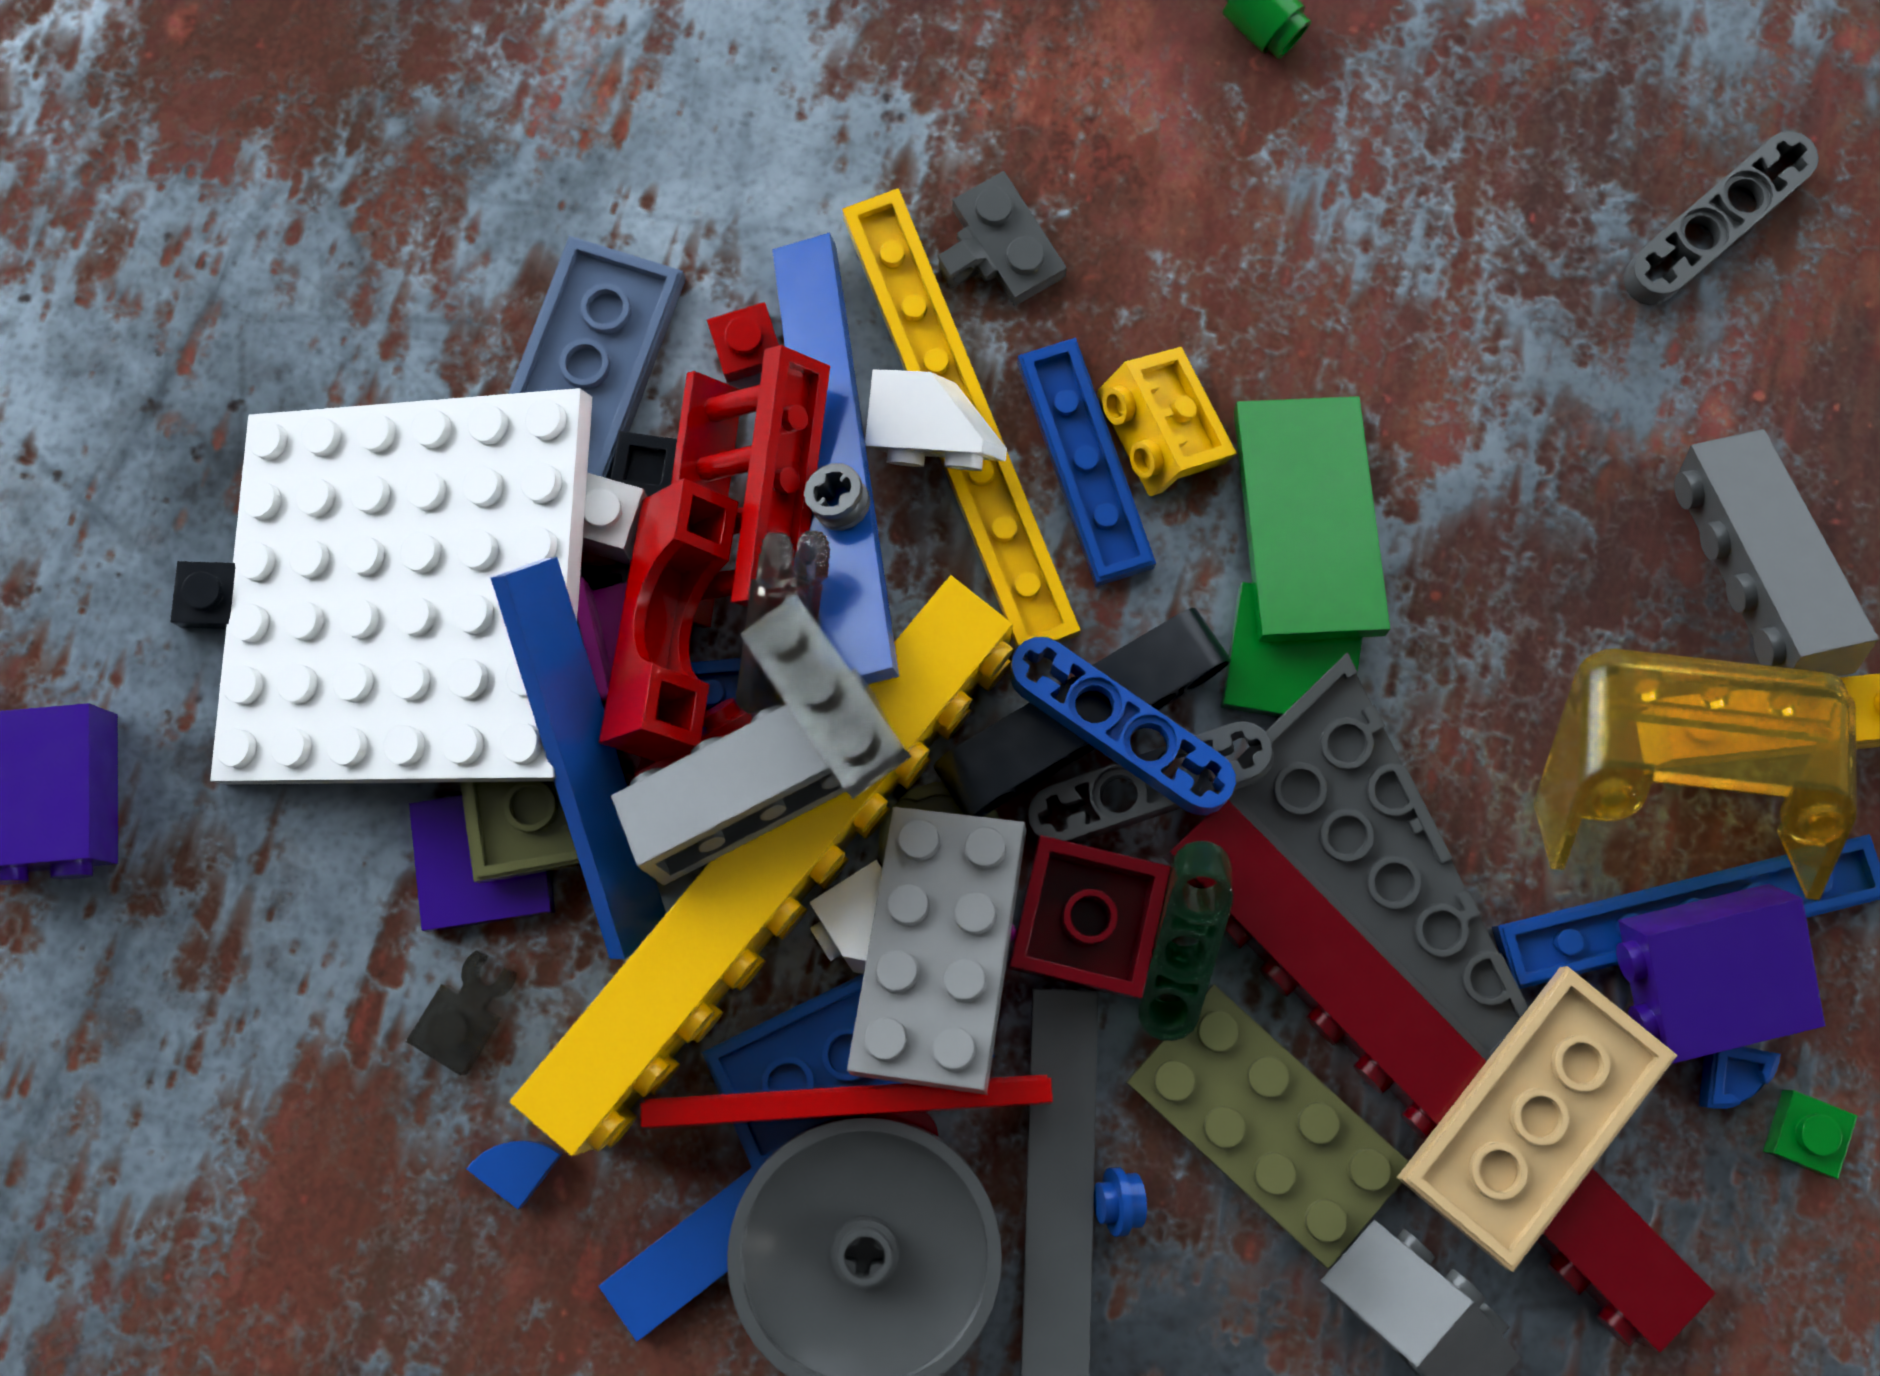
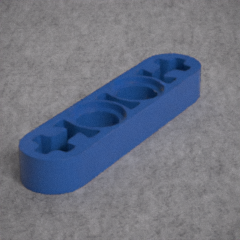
(1127, 716)

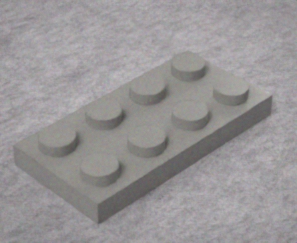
(938, 950)

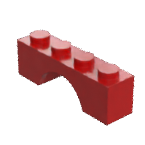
(653, 694)

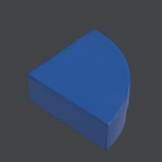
(1735, 1076)
(515, 1168)

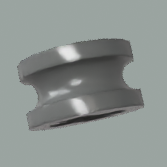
(822, 488)

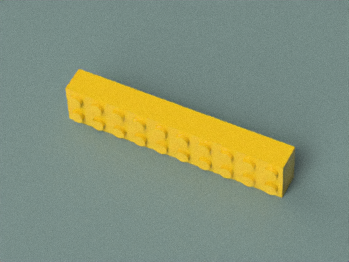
(750, 894)

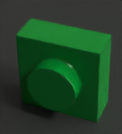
(1810, 1133)

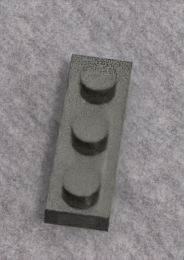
(825, 696)

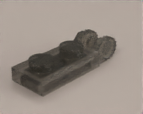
(773, 585)

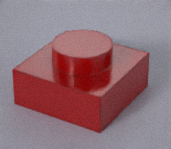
(741, 340)

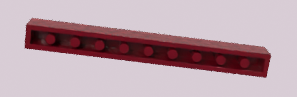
(1427, 1065)

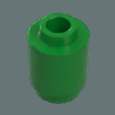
(1269, 23)

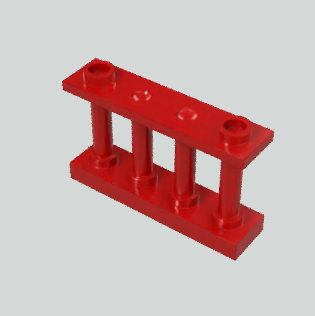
(778, 462)

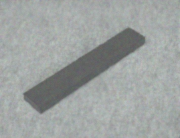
(1060, 1186)

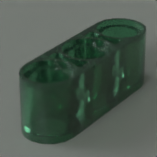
(1190, 913)

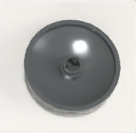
(864, 1252)

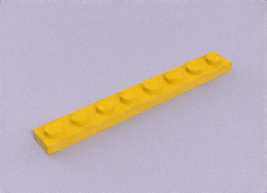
(929, 342)

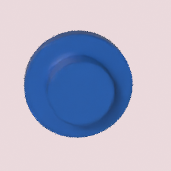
(1120, 1201)

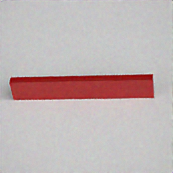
(839, 1102)

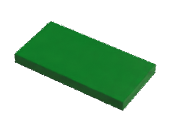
(1310, 519)

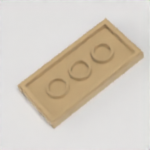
(1536, 1117)

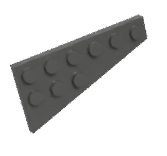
(1369, 845)

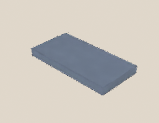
(601, 336)

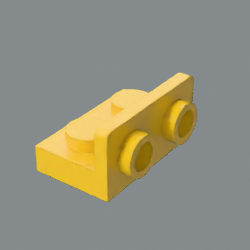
(1164, 419)

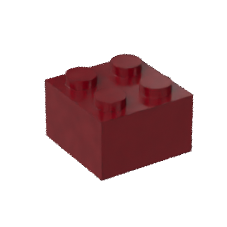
(1089, 918)

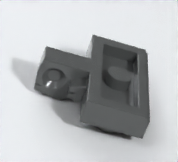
(1000, 242)

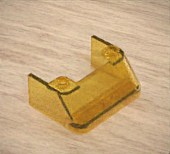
(1706, 727)

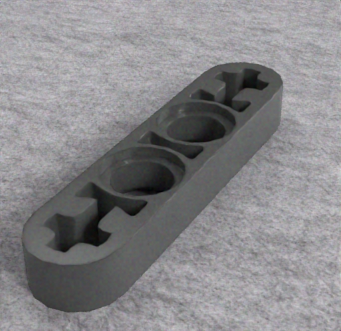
(1720, 217)
(1149, 801)

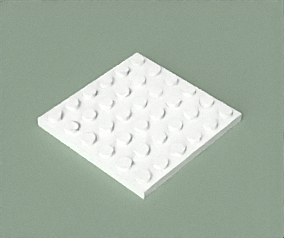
(368, 595)

